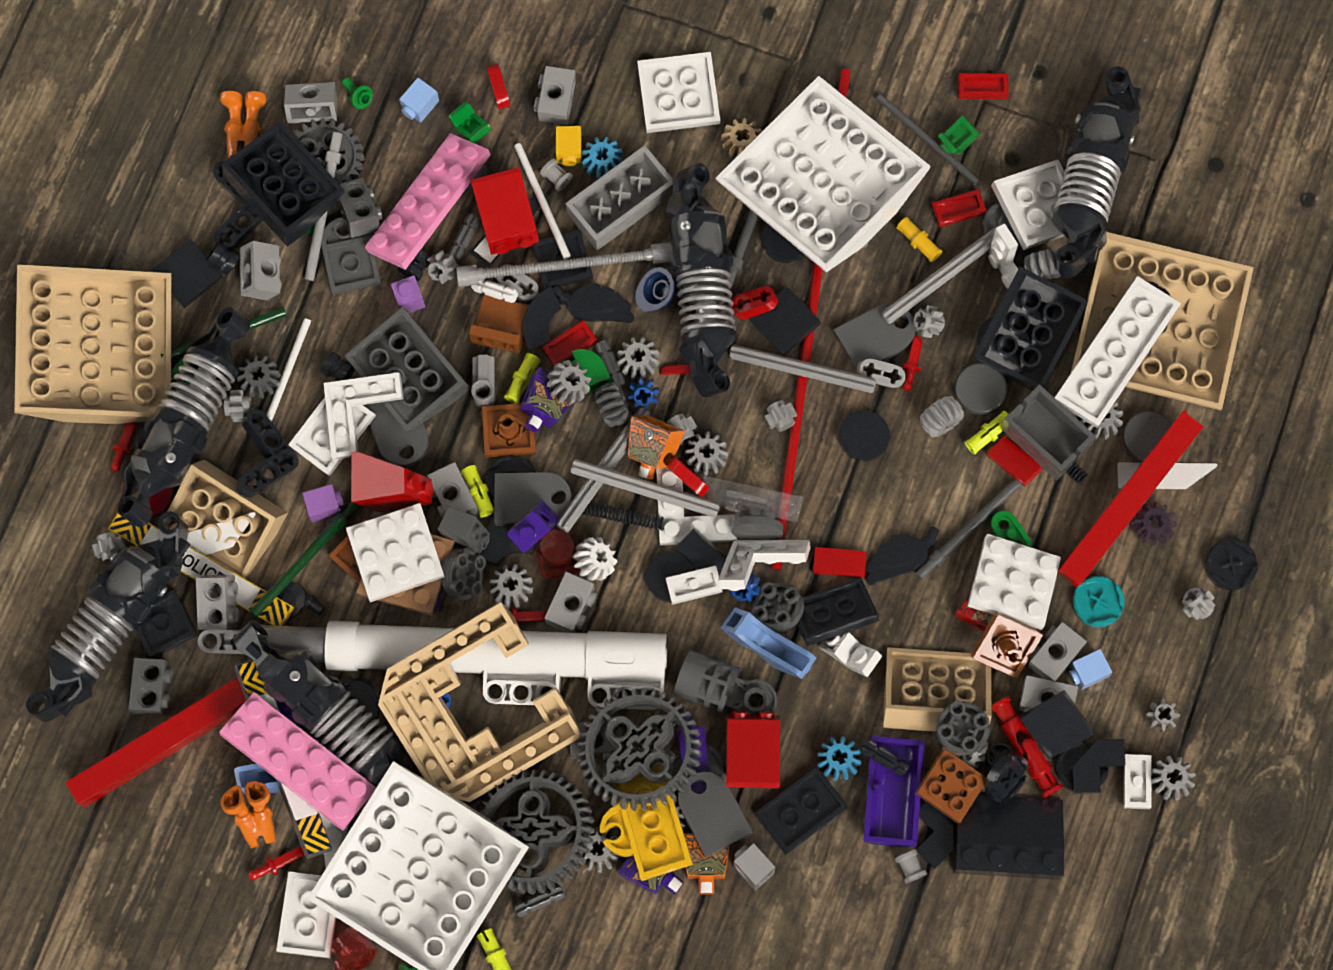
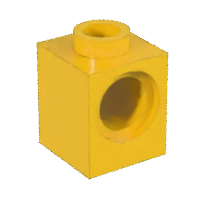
(569, 145)

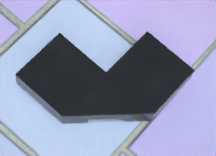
(1101, 754)
(940, 842)

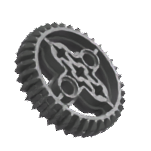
(630, 758)
(545, 836)

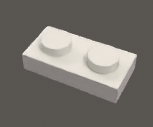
(693, 585)
(1137, 782)

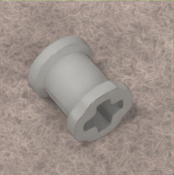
(556, 174)
(910, 866)

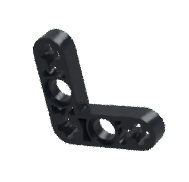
(244, 210)
(273, 455)

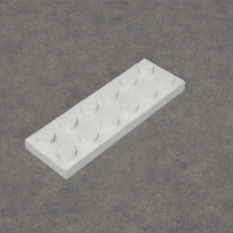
(1117, 352)

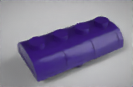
(891, 798)

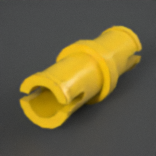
(919, 239)

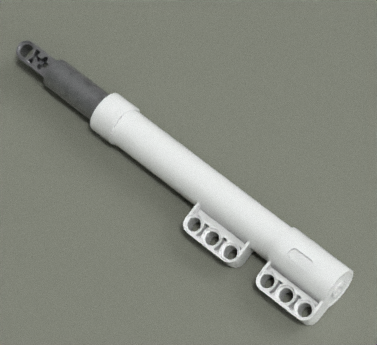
(602, 657)

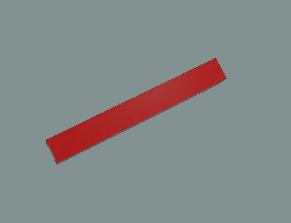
(1129, 499)
(157, 744)

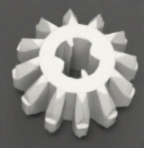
(594, 559)

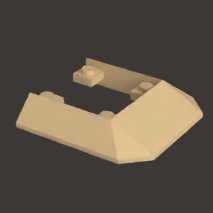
(433, 736)

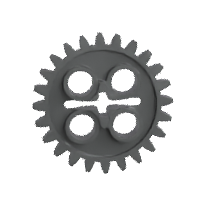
(320, 135)

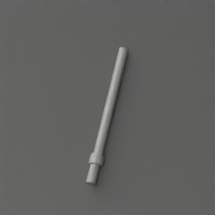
(332, 158)

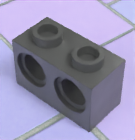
(358, 208)
(464, 530)
(142, 687)

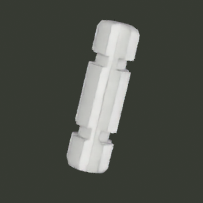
(496, 290)

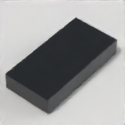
(701, 551)

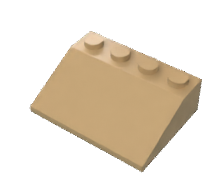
(212, 498)
(926, 682)

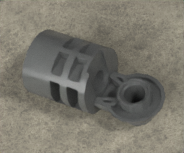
(719, 687)

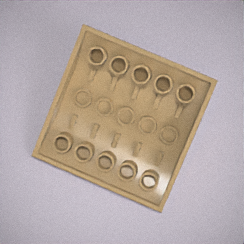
(1199, 343)
(91, 344)

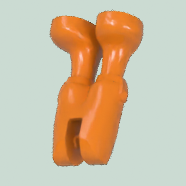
(234, 129)
(255, 822)

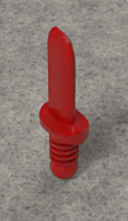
(911, 367)
(675, 369)
(122, 448)
(536, 616)
(276, 863)

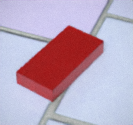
(983, 86)
(958, 208)
(575, 338)
(1014, 461)
(839, 562)

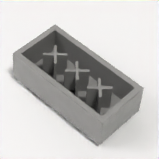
(620, 198)

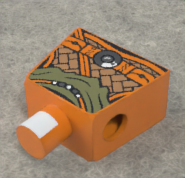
(652, 443)
(705, 868)

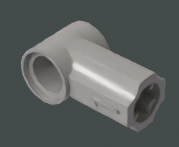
(483, 380)

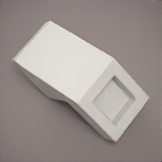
(851, 653)

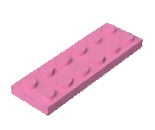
(427, 201)
(298, 761)

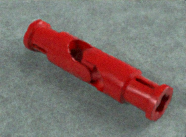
(1038, 764)

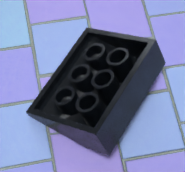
(282, 183)
(1030, 329)
(1011, 838)

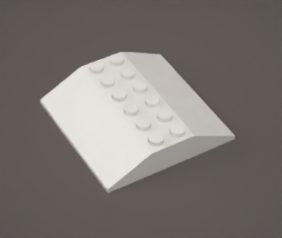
(824, 175)
(418, 871)

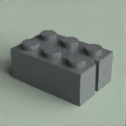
(1048, 432)

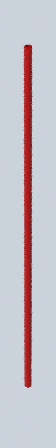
(805, 356)

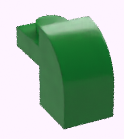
(595, 368)

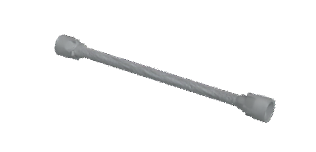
(471, 274)

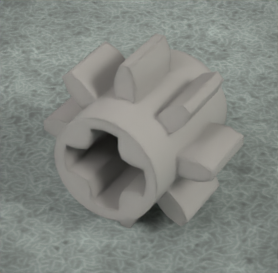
(442, 267)
(929, 321)
(237, 405)
(780, 415)
(686, 424)
(107, 546)
(1198, 603)
(1160, 709)

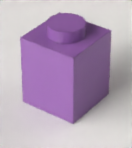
(408, 294)
(323, 502)

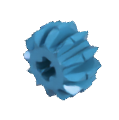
(601, 149)
(834, 766)

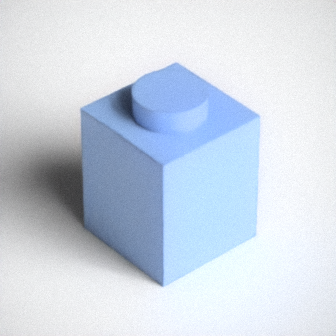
(418, 100)
(1089, 670)

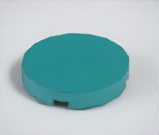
(1098, 601)

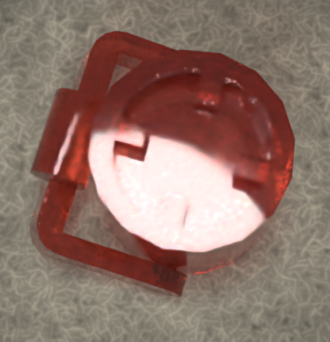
(557, 553)
(353, 950)

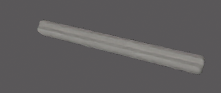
(938, 278)
(802, 368)
(591, 486)
(645, 488)

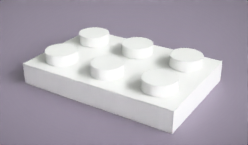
(313, 438)
(304, 925)

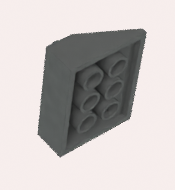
(426, 374)

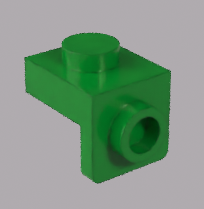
(468, 123)
(959, 136)

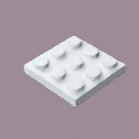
(678, 92)
(1029, 202)
(395, 552)
(1014, 581)

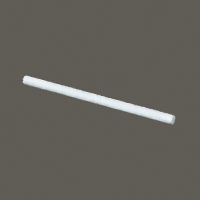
(542, 201)
(287, 370)

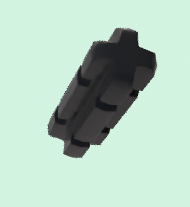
(884, 757)

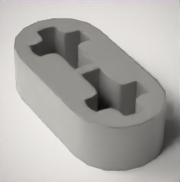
(524, 281)
(882, 367)

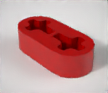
(498, 86)
(754, 302)
(688, 476)

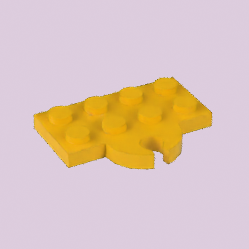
(649, 835)

